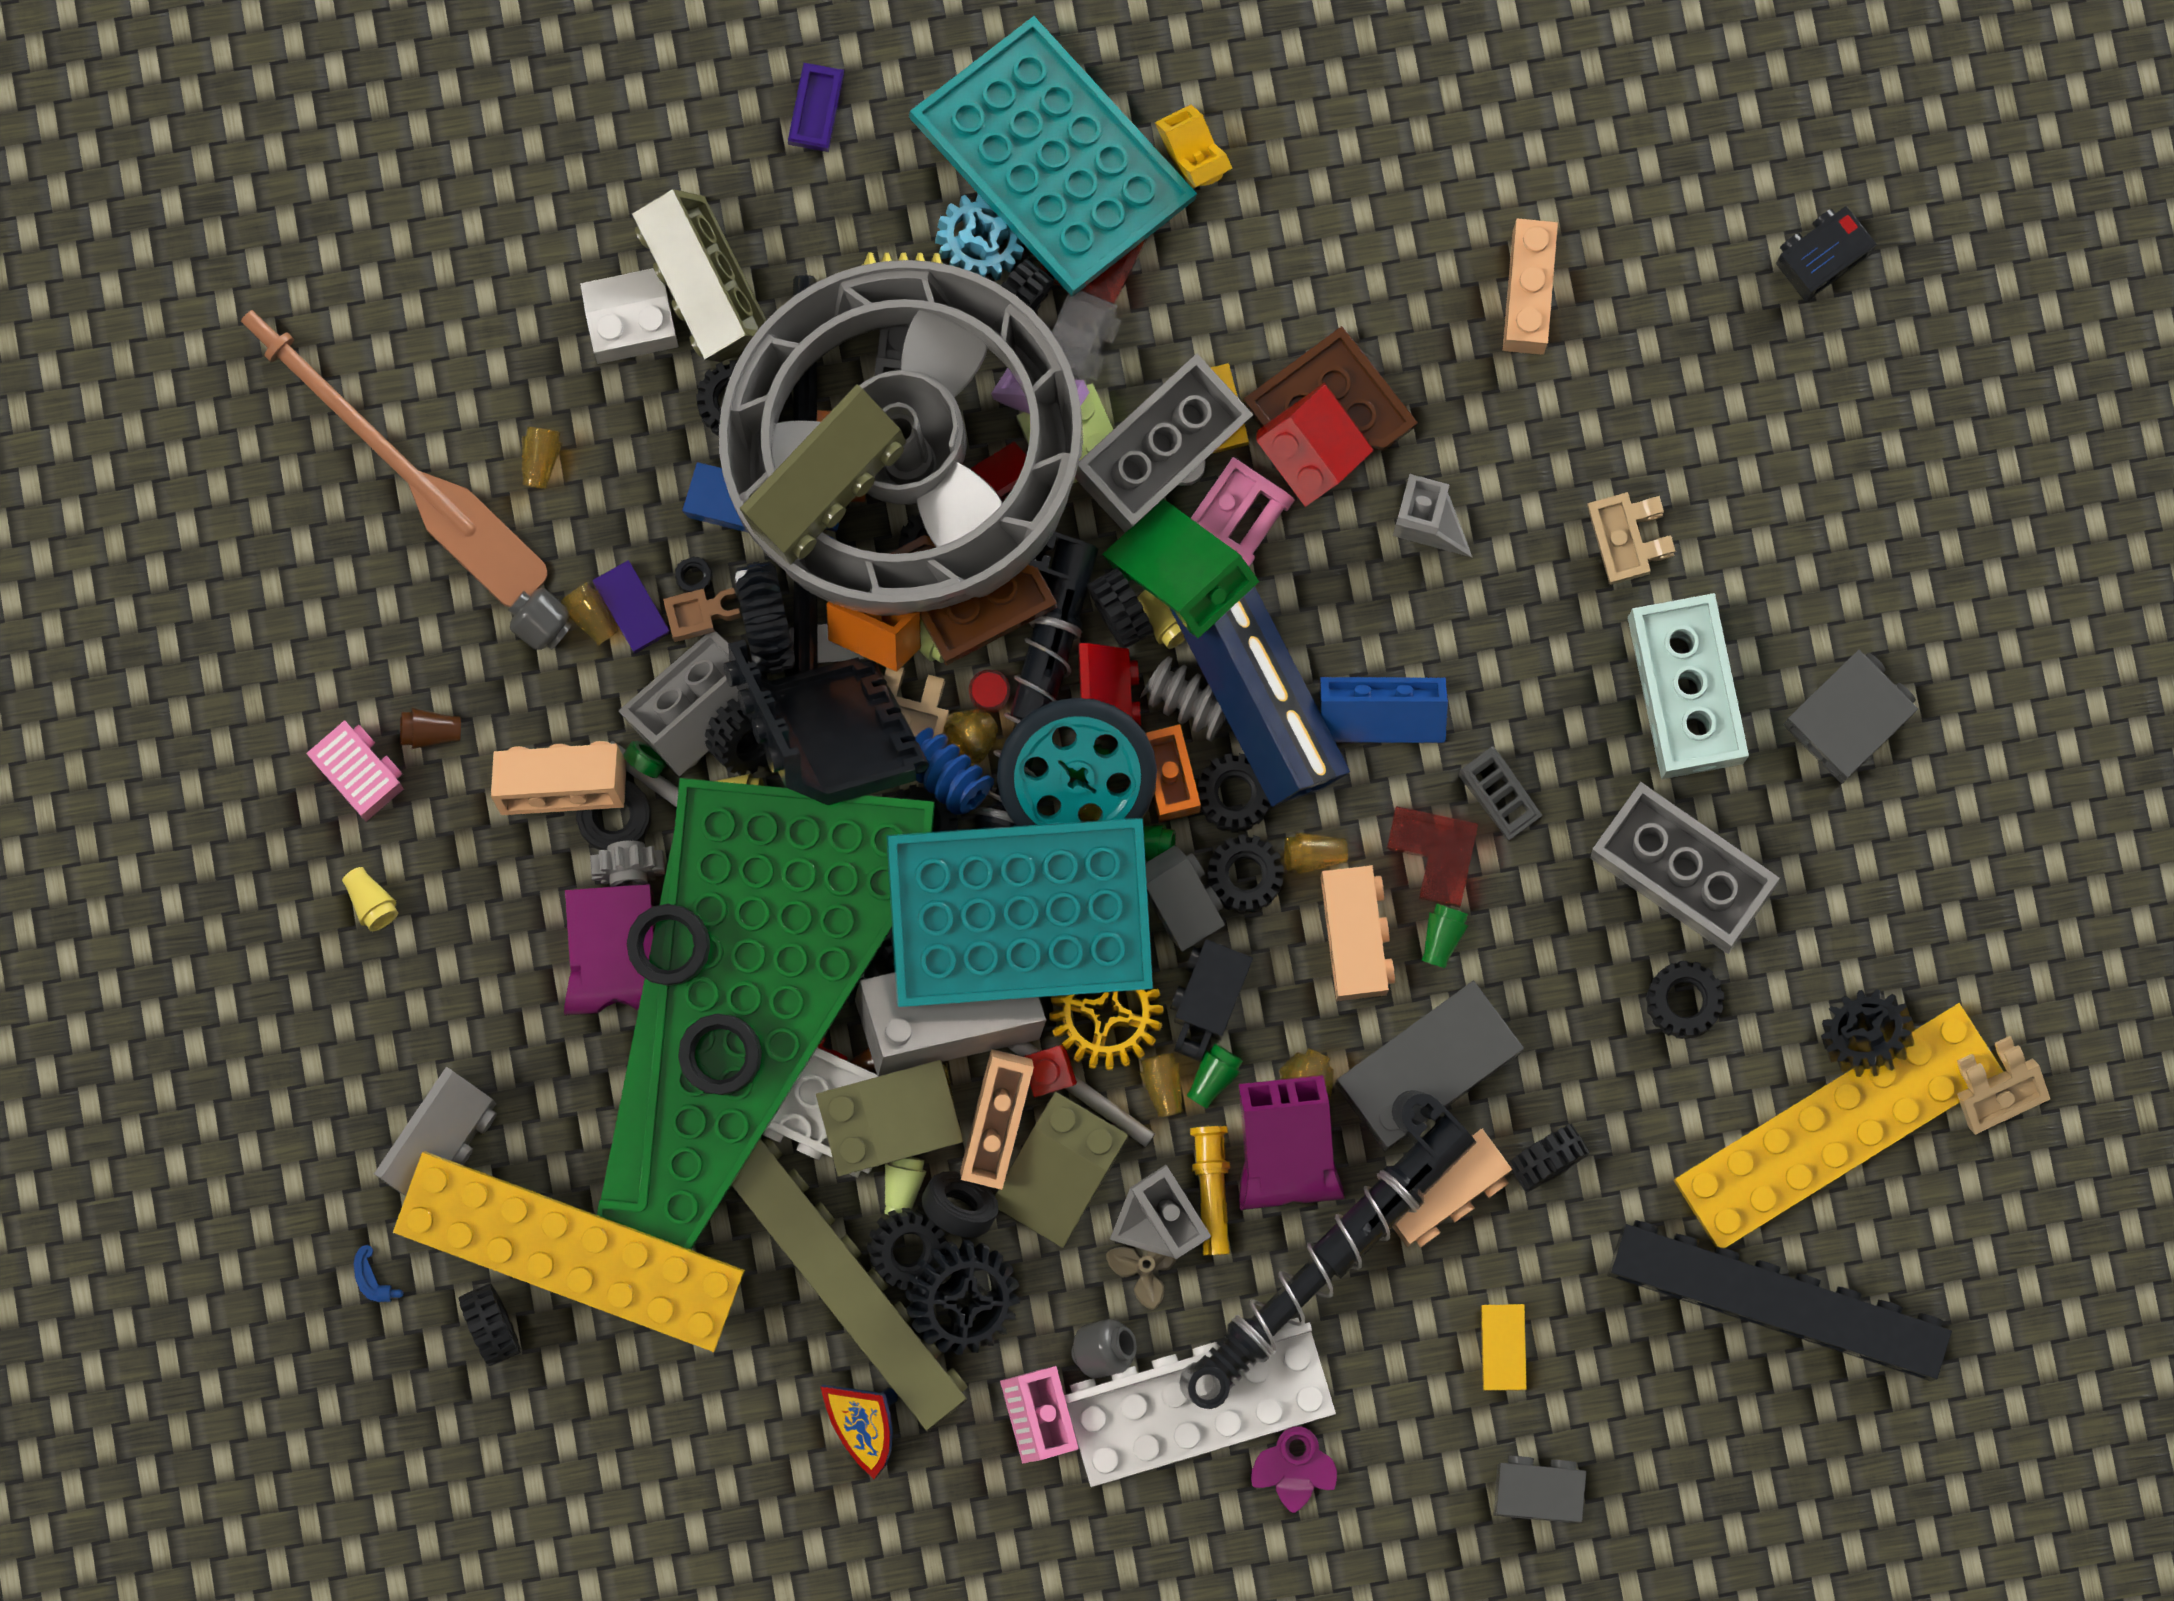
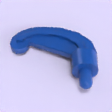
(366, 1279)

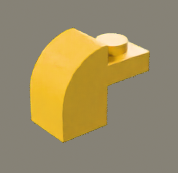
(1192, 147)

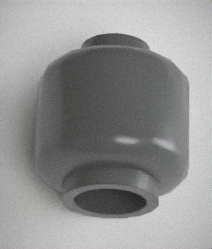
(539, 619)
(1104, 1348)

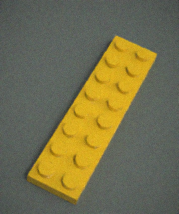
(1832, 1131)
(568, 1251)

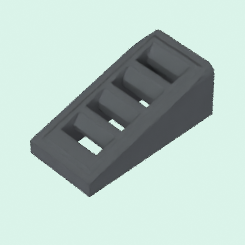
(1477, 788)

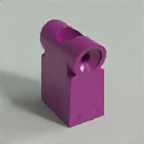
(598, 949)
(1287, 1144)

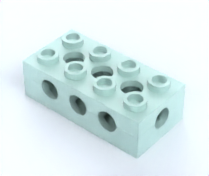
(1708, 666)

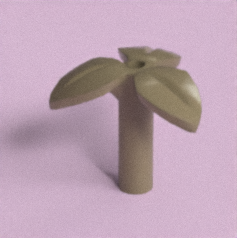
(1127, 1262)

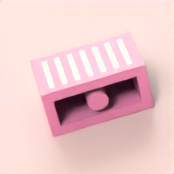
(355, 770)
(1039, 1415)

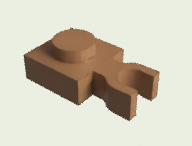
(693, 614)

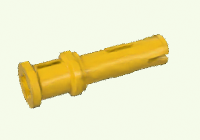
(1211, 1168)

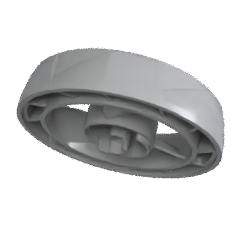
(951, 327)

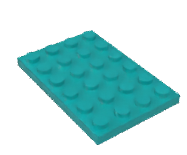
(1052, 155)
(1019, 912)

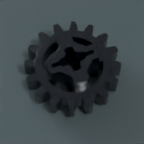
(1868, 1033)

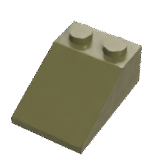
(889, 1118)
(1060, 1169)

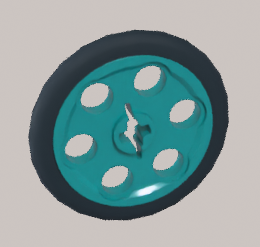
(1089, 720)

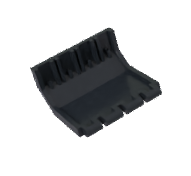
(828, 728)

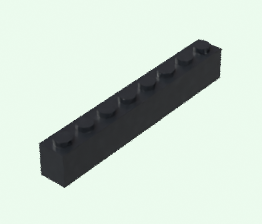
(1780, 1302)

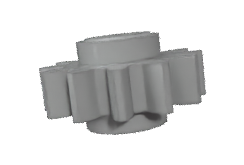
(627, 864)

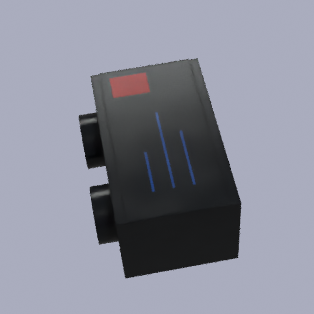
(1825, 252)

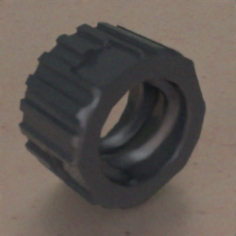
(686, 565)

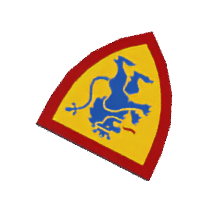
(862, 1424)

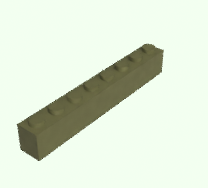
(847, 1288)

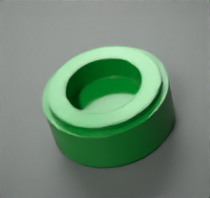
(644, 759)

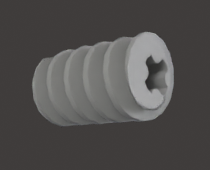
(1185, 696)

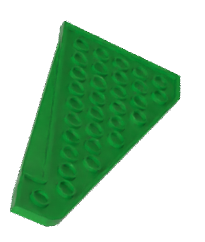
(792, 924)

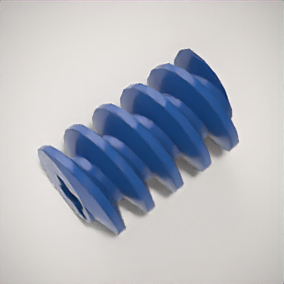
(950, 775)

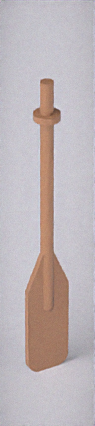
(447, 510)

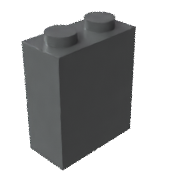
(1851, 715)

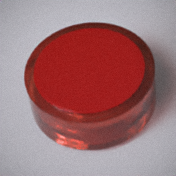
(989, 691)

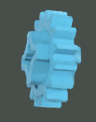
(973, 252)

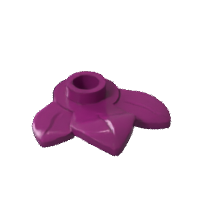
(1291, 1474)

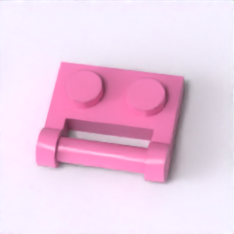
(1230, 501)

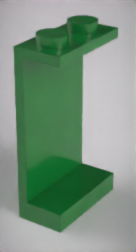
(1182, 566)

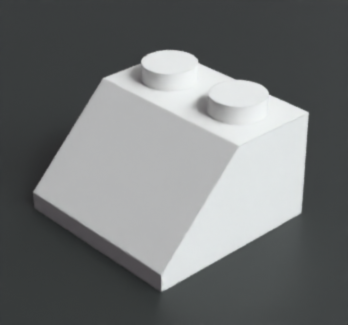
(628, 316)

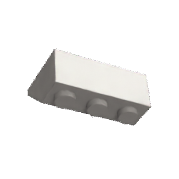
(680, 702)
(440, 1126)

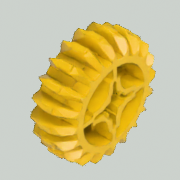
(1125, 1019)

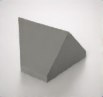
(1429, 517)
(1159, 1217)

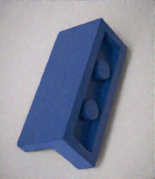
(1385, 709)

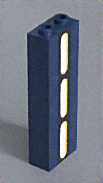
(1267, 702)

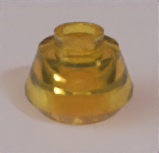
(972, 732)
(1309, 1065)

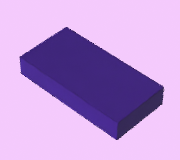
(816, 107)
(631, 607)

